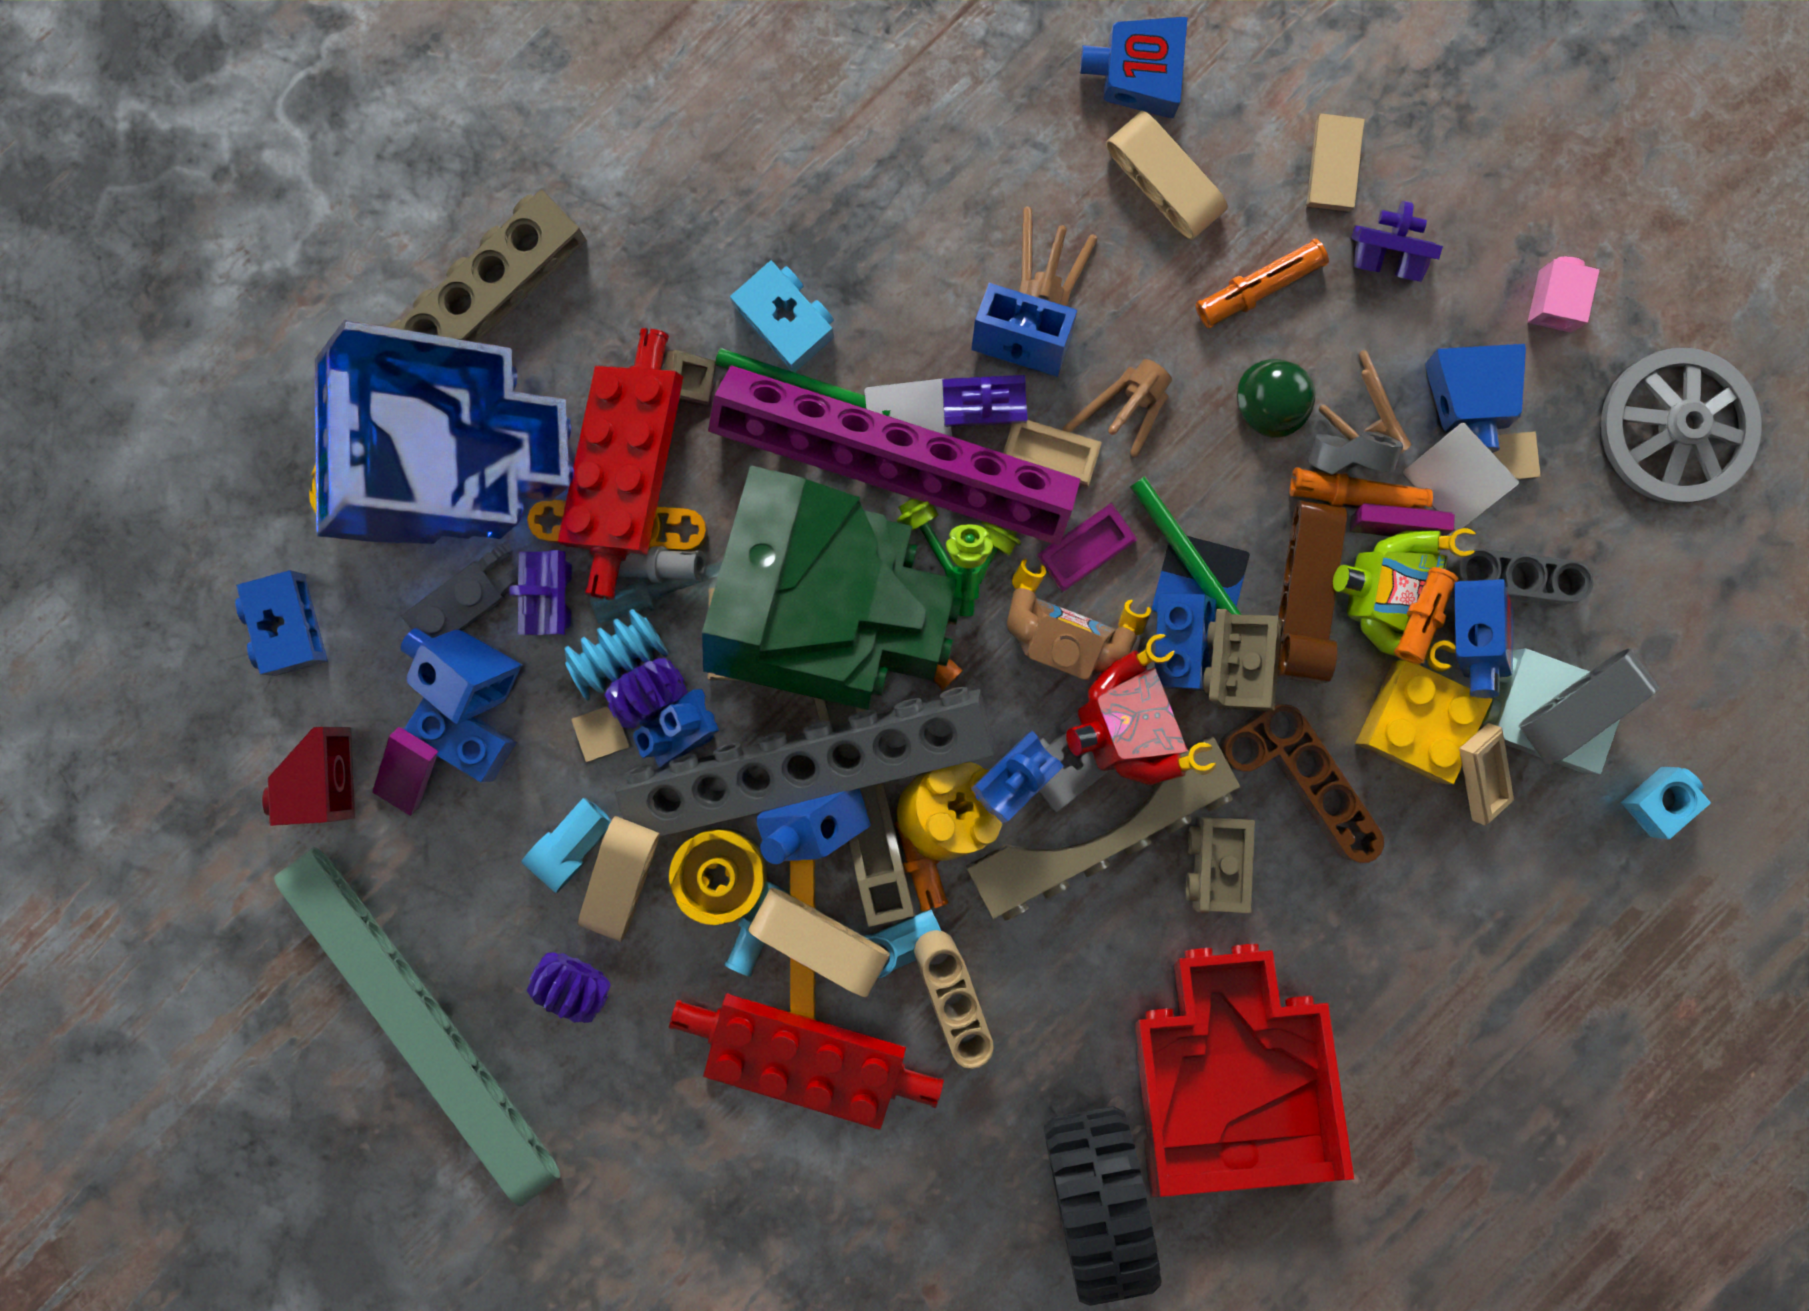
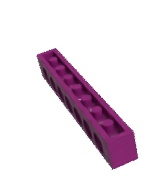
(893, 455)

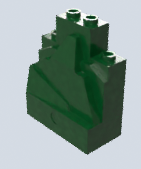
(823, 596)

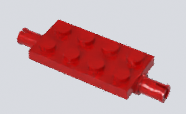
(621, 461)
(804, 1060)

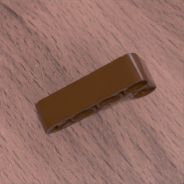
(1309, 593)
(1312, 787)

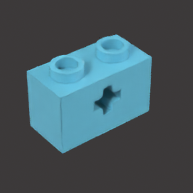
(791, 341)

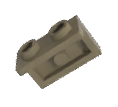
(1243, 661)
(1221, 864)

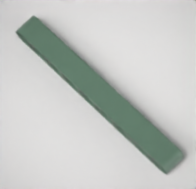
(417, 1026)

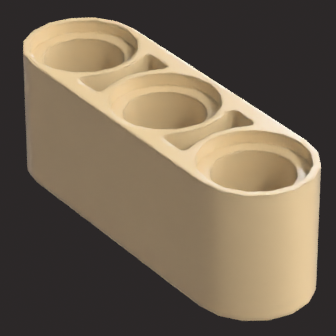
(1166, 175)
(618, 878)
(819, 942)
(965, 1015)

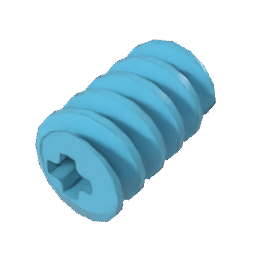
(613, 653)

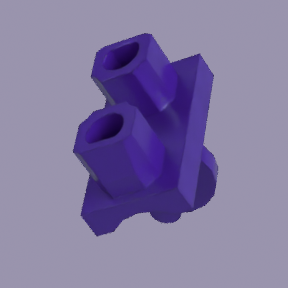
(1415, 252)
(984, 400)
(542, 593)

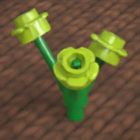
(968, 547)

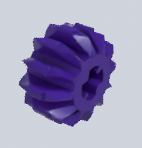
(645, 692)
(568, 987)

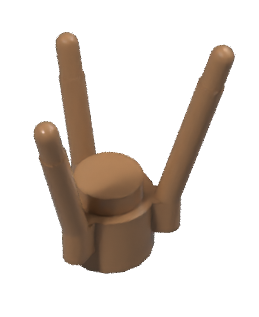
(1047, 284)
(1145, 387)
(1387, 424)

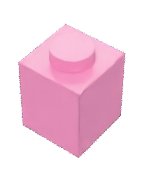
(1563, 294)

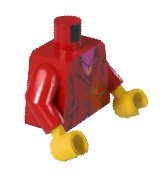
(1133, 725)

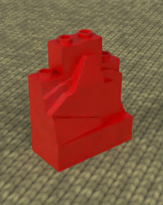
(1238, 1082)

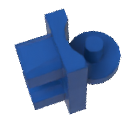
(677, 729)
(1016, 778)

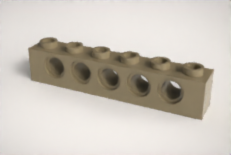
(523, 272)

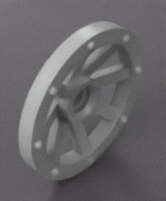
(1673, 425)

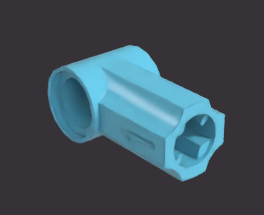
(561, 853)
(901, 939)

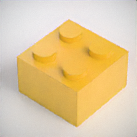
(1422, 721)

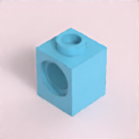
(1648, 809)

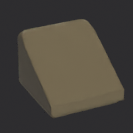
(697, 375)

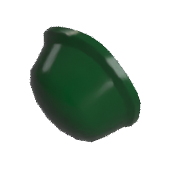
(1275, 397)

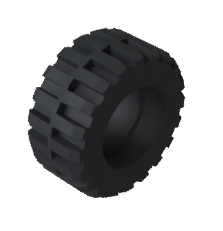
(1103, 1206)

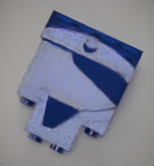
(429, 438)

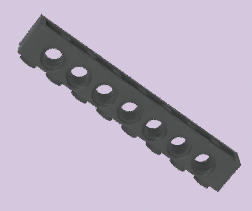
(743, 795)

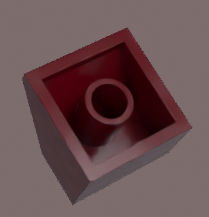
(313, 780)

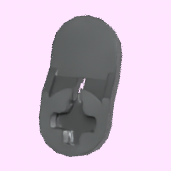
(1369, 449)

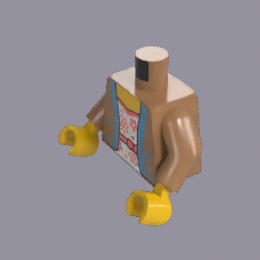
(1064, 637)

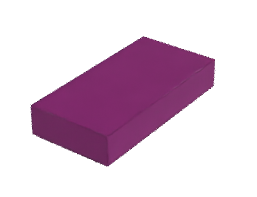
(1393, 520)
(1086, 547)
(404, 771)

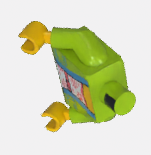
(1392, 579)

